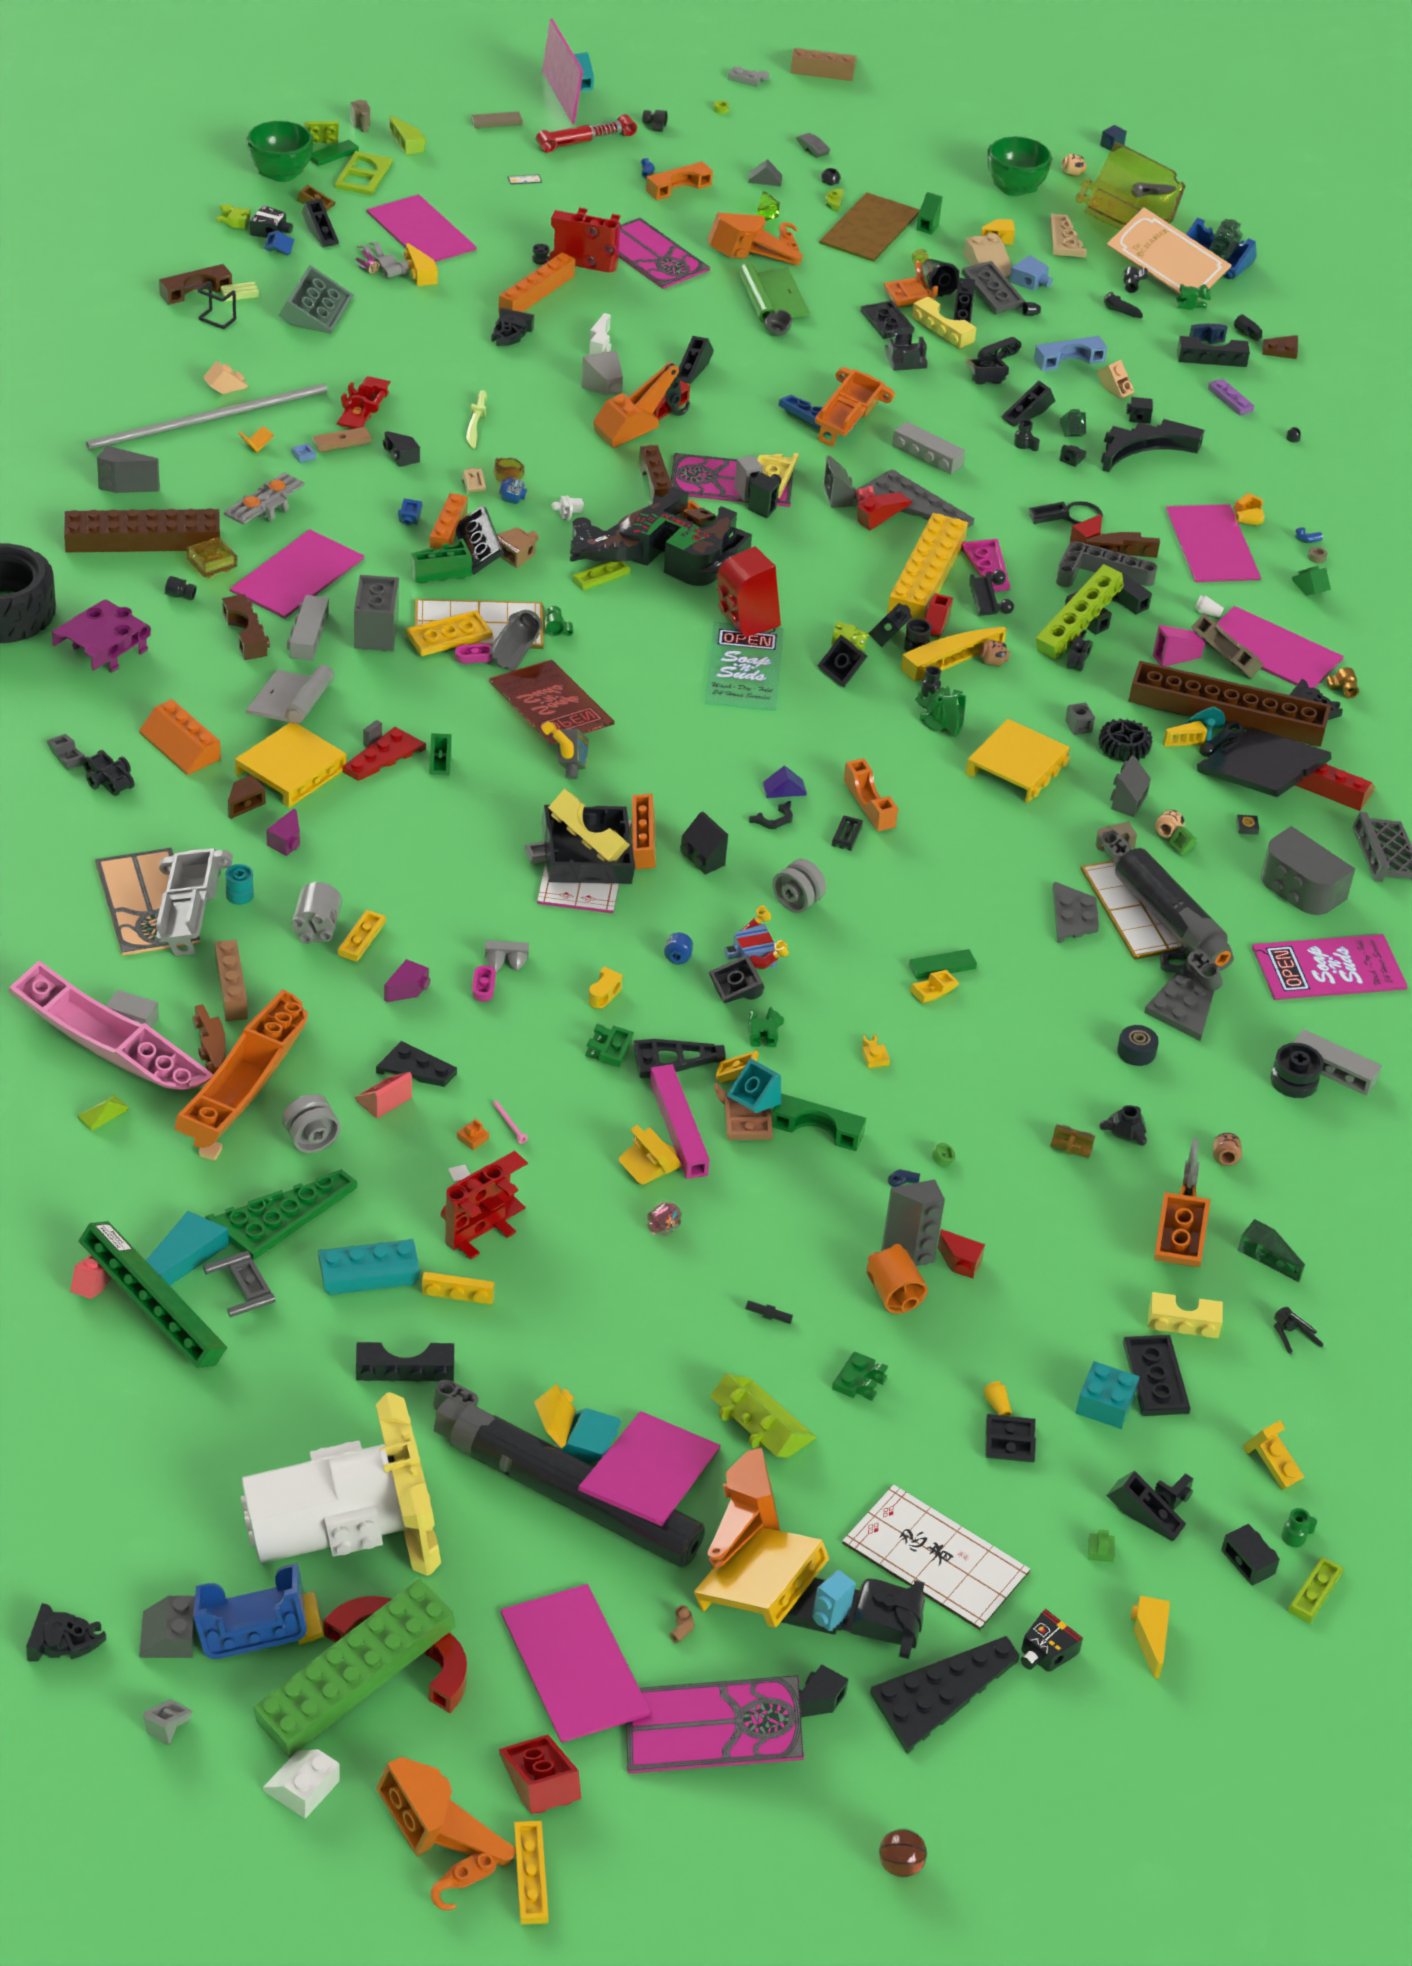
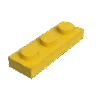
(361, 935)
(458, 1288)

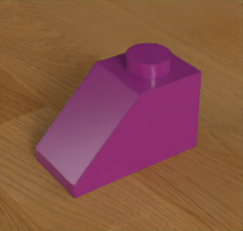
(284, 834)
(407, 982)

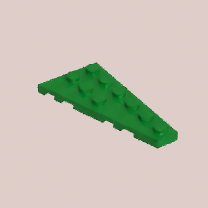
(279, 1214)

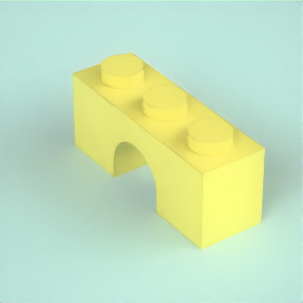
(1167, 1316)

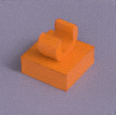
(473, 1134)

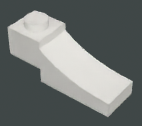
(598, 336)

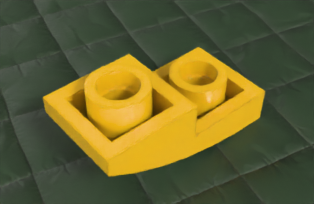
(313, 1619)

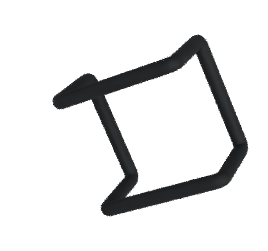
(210, 295)

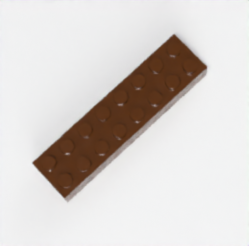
(139, 529)

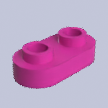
(473, 653)
(483, 983)

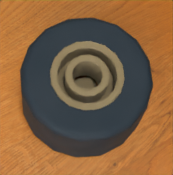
(1138, 1045)

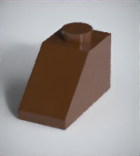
(245, 796)

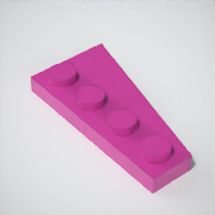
(986, 558)

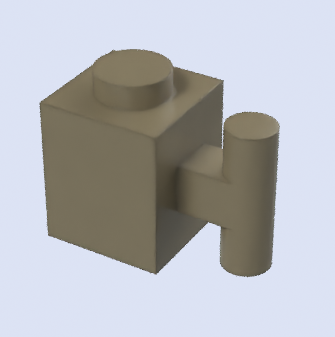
(360, 114)

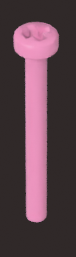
(521, 1137)

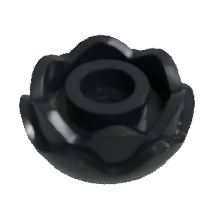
(830, 176)

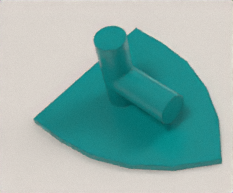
(1210, 719)

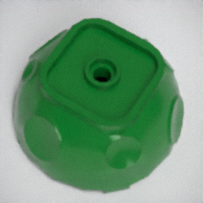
(280, 149)
(1018, 164)

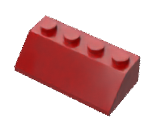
(1338, 786)

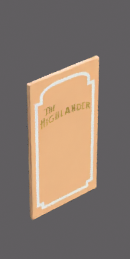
(1167, 253)

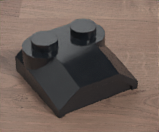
(987, 370)
(737, 980)

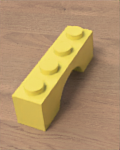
(957, 332)
(570, 810)

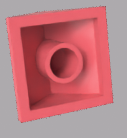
(386, 1094)

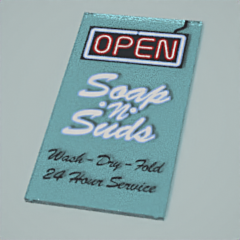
(744, 668)

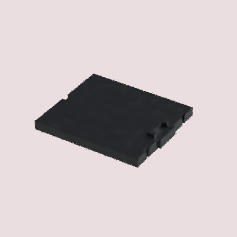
(1264, 762)

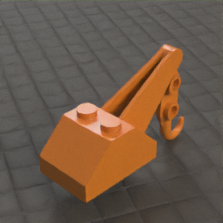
(742, 234)
(426, 1816)

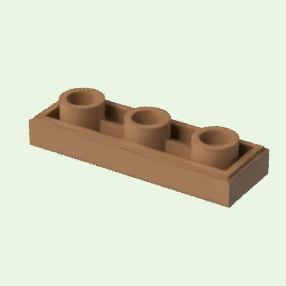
(342, 439)

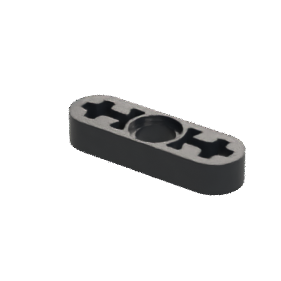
(1008, 347)

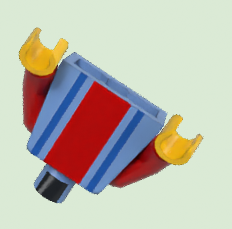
(757, 943)

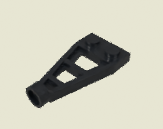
(648, 1054)

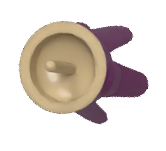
(371, 265)

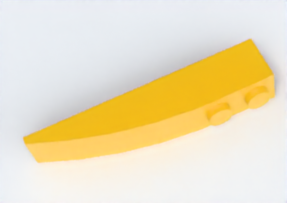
(948, 651)

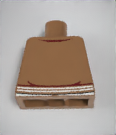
(517, 546)

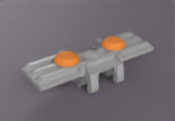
(265, 499)

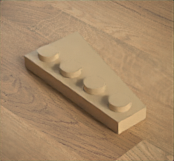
(1064, 238)

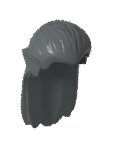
(516, 639)

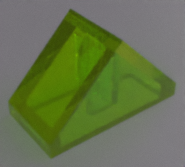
(768, 207)

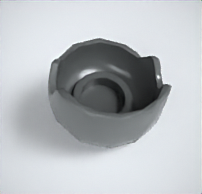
(778, 323)

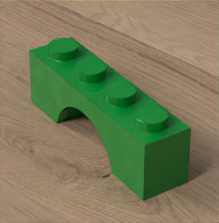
(795, 1113)

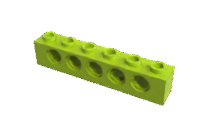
(1079, 611)

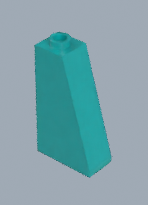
(187, 1247)

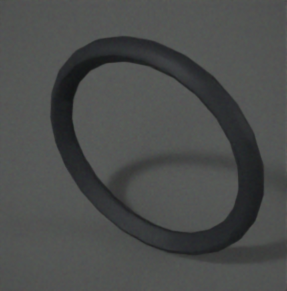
(1083, 503)

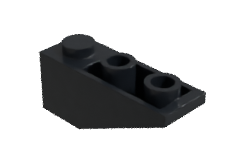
(964, 299)

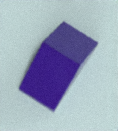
(784, 784)

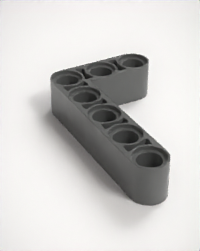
(1091, 558)

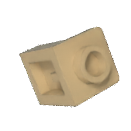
(473, 480)

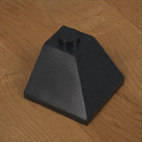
(842, 660)

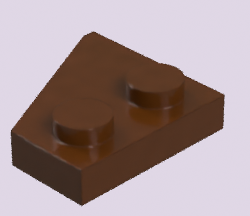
(1281, 347)

